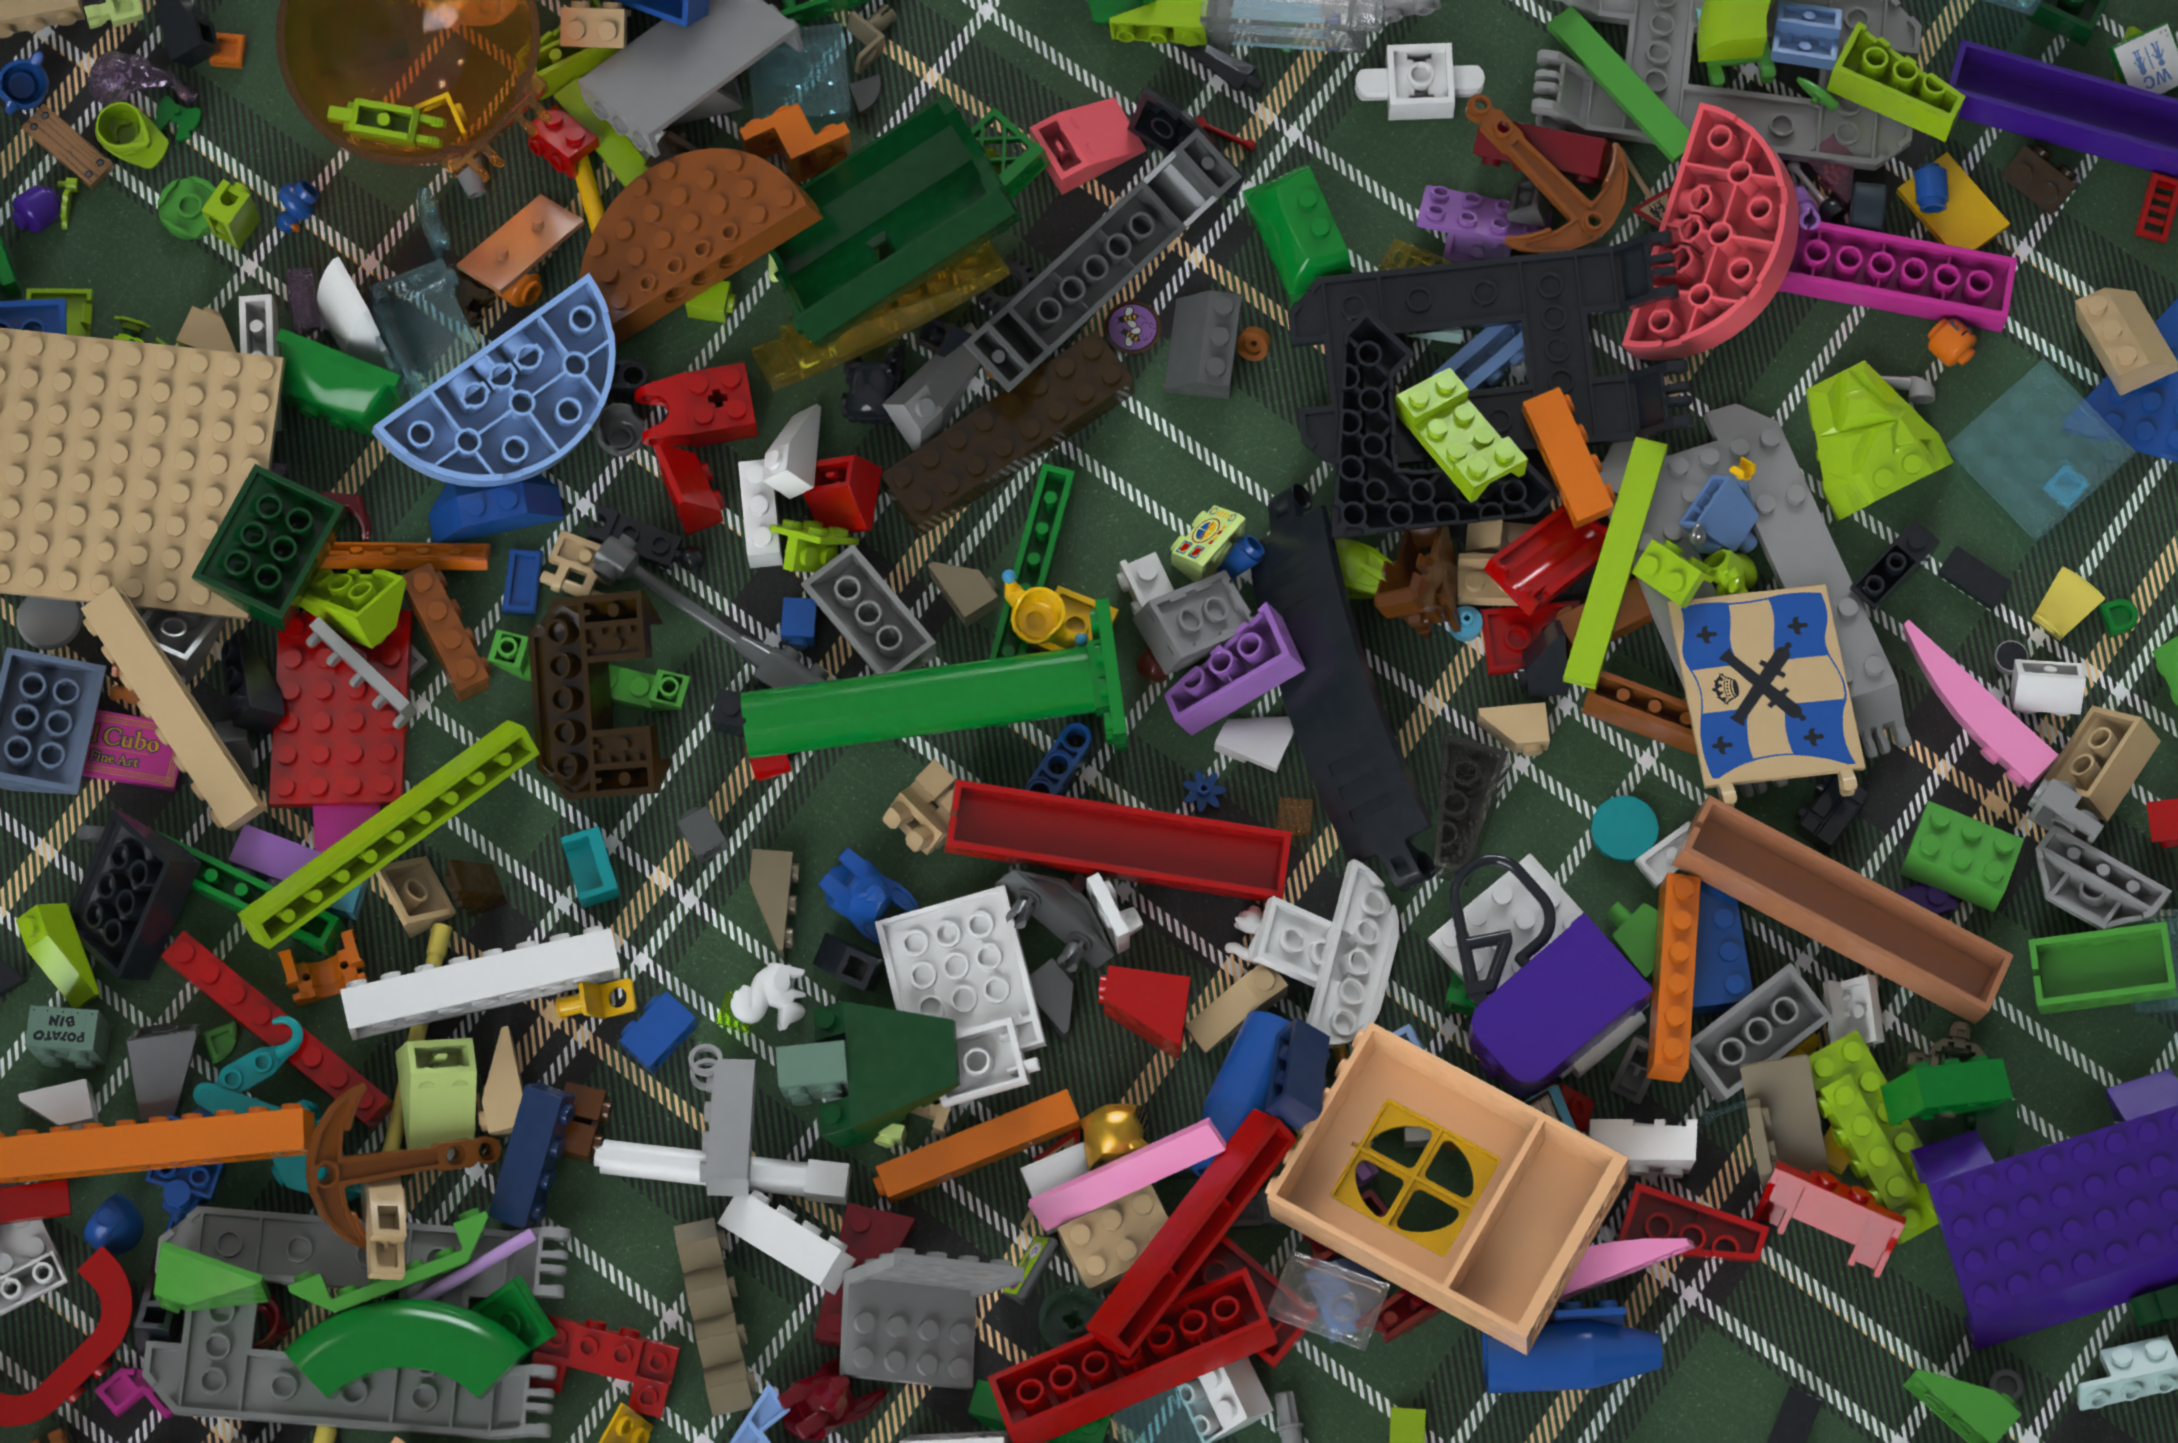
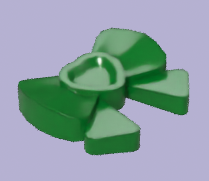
(186, 119)

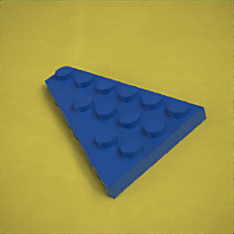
(2148, 414)

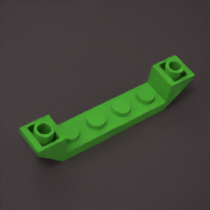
(627, 686)
(469, 1231)

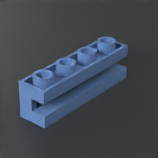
(1487, 356)

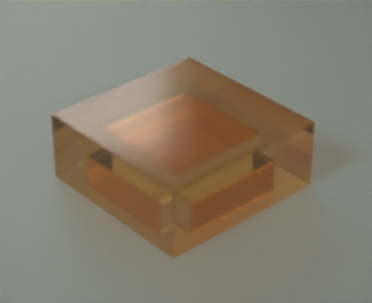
(1295, 815)

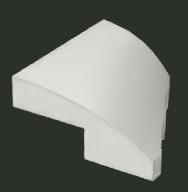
(1256, 740)

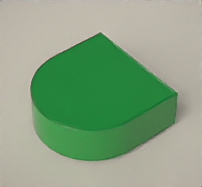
(2118, 616)

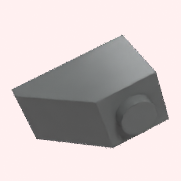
(1054, 996)

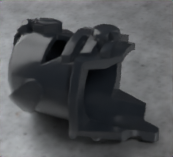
(872, 385)

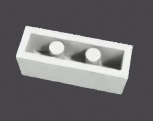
(759, 512)

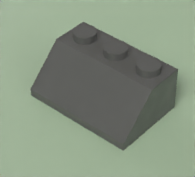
(1203, 344)

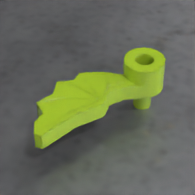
(71, 185)

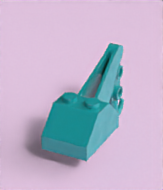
(249, 1072)

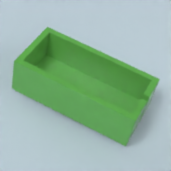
(2103, 968)

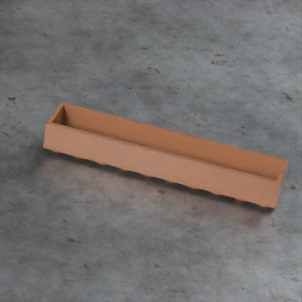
(1843, 910)

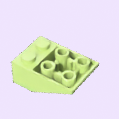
(437, 1090)

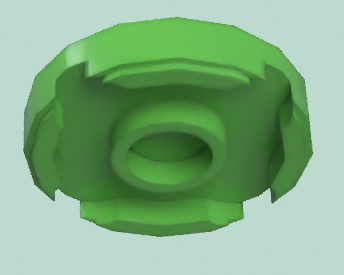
(181, 207)

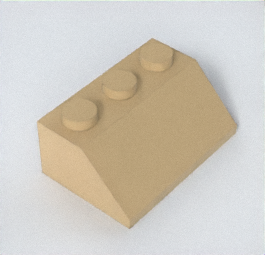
(2124, 338)
(2104, 759)

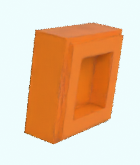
(232, 51)

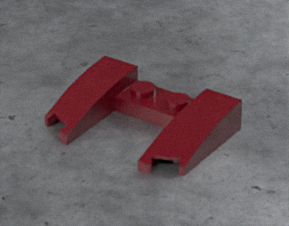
(1402, 1310)

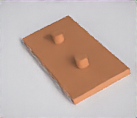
(520, 244)

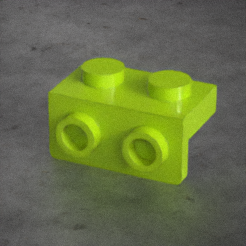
(1670, 572)

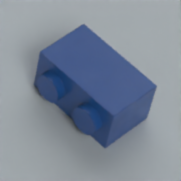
(658, 1031)

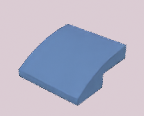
(1806, 35)

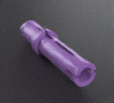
(1807, 208)

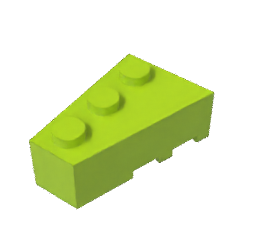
(564, 64)

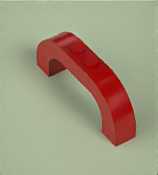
(92, 1356)

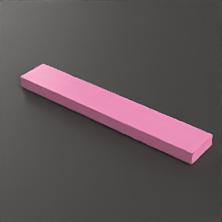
(1127, 1174)

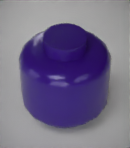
(36, 209)

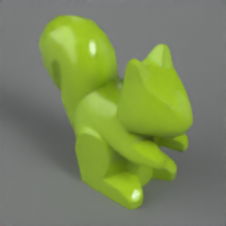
(1731, 571)

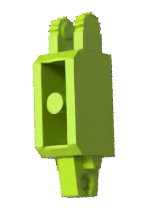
(386, 123)

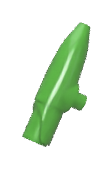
(1818, 94)

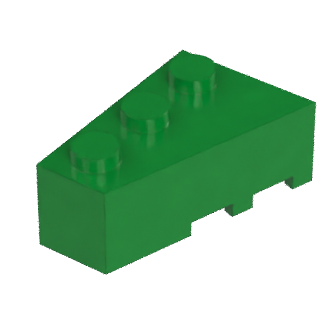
(1946, 1088)

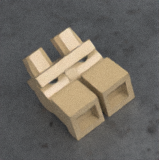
(915, 809)

